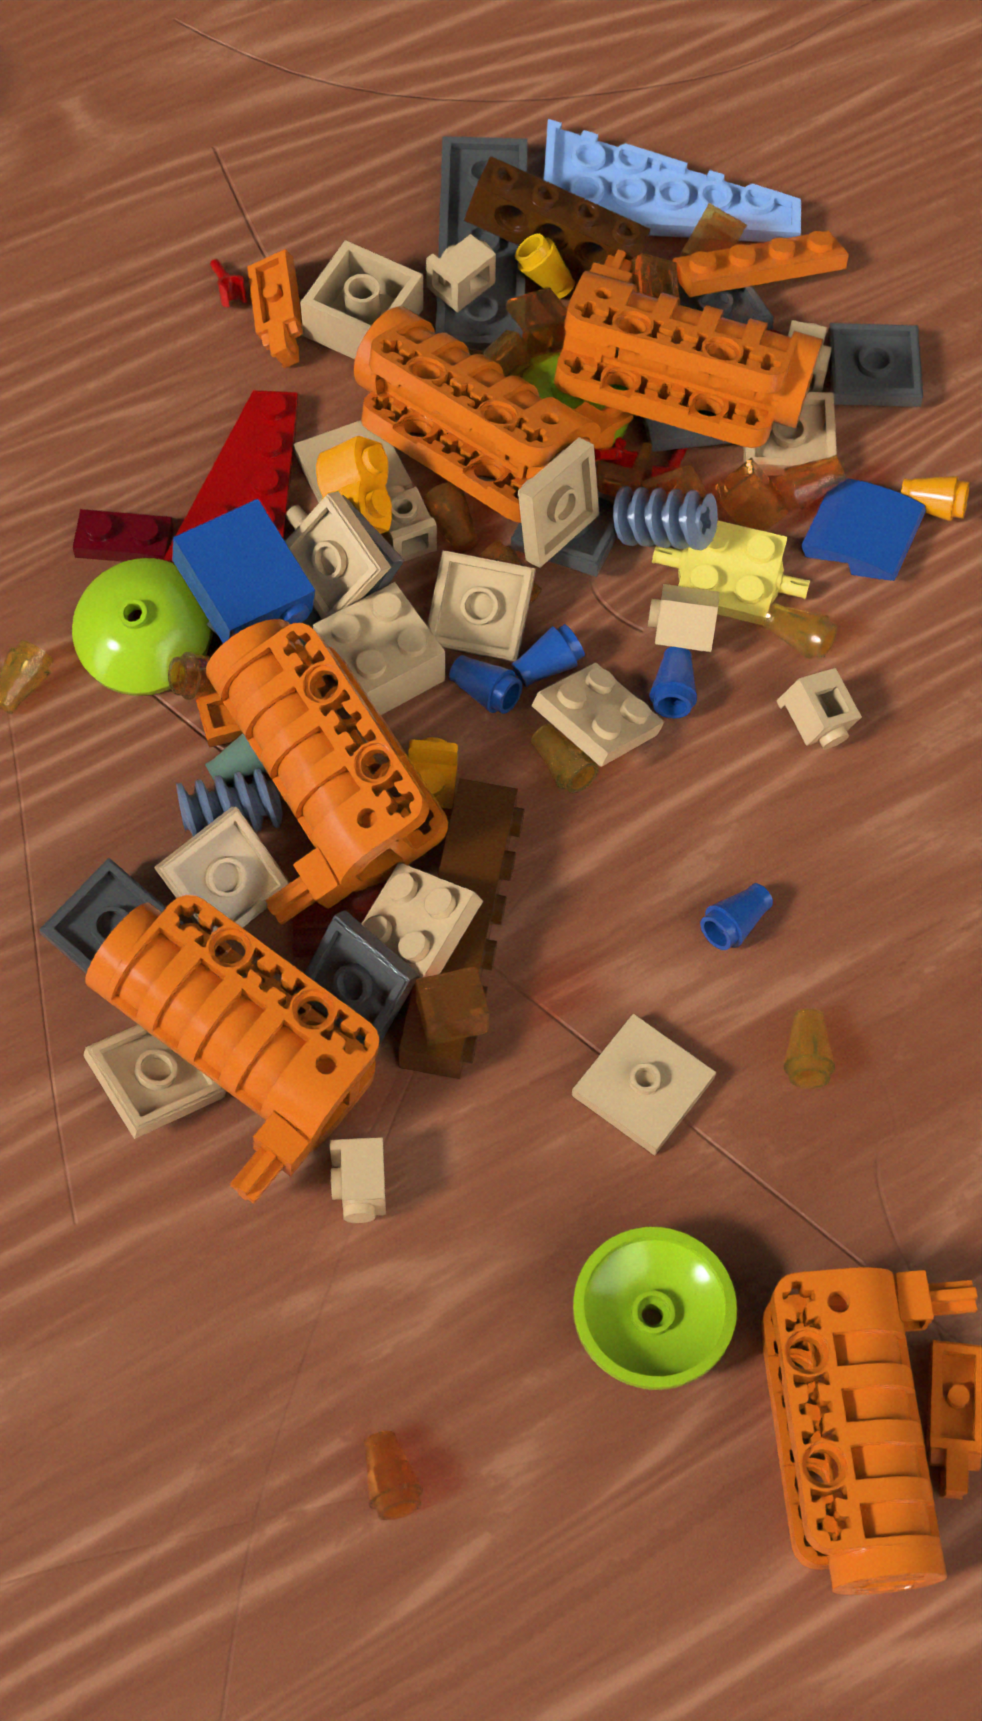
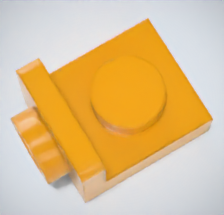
(437, 765)

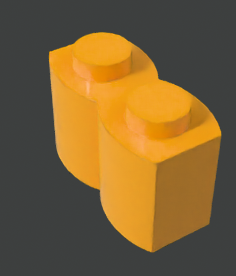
(360, 474)

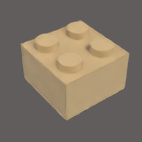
(354, 294)
(385, 647)

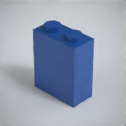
(242, 571)

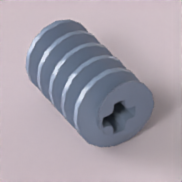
(665, 519)
(252, 800)

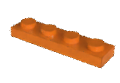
(760, 263)

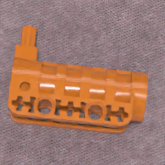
(680, 360)
(467, 410)
(320, 768)
(240, 1028)
(862, 1421)

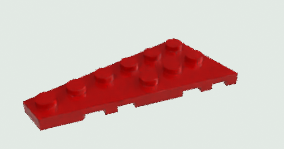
(250, 465)

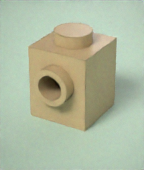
(684, 617)

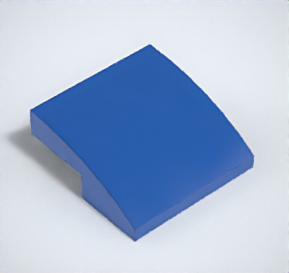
(864, 528)

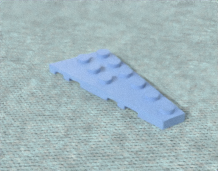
(661, 189)

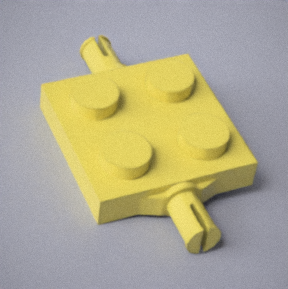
(739, 565)

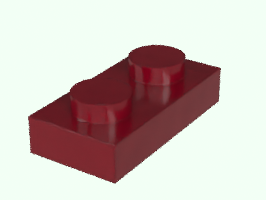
(121, 536)

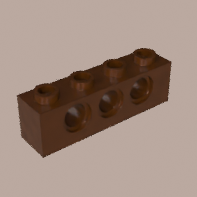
(521, 205)

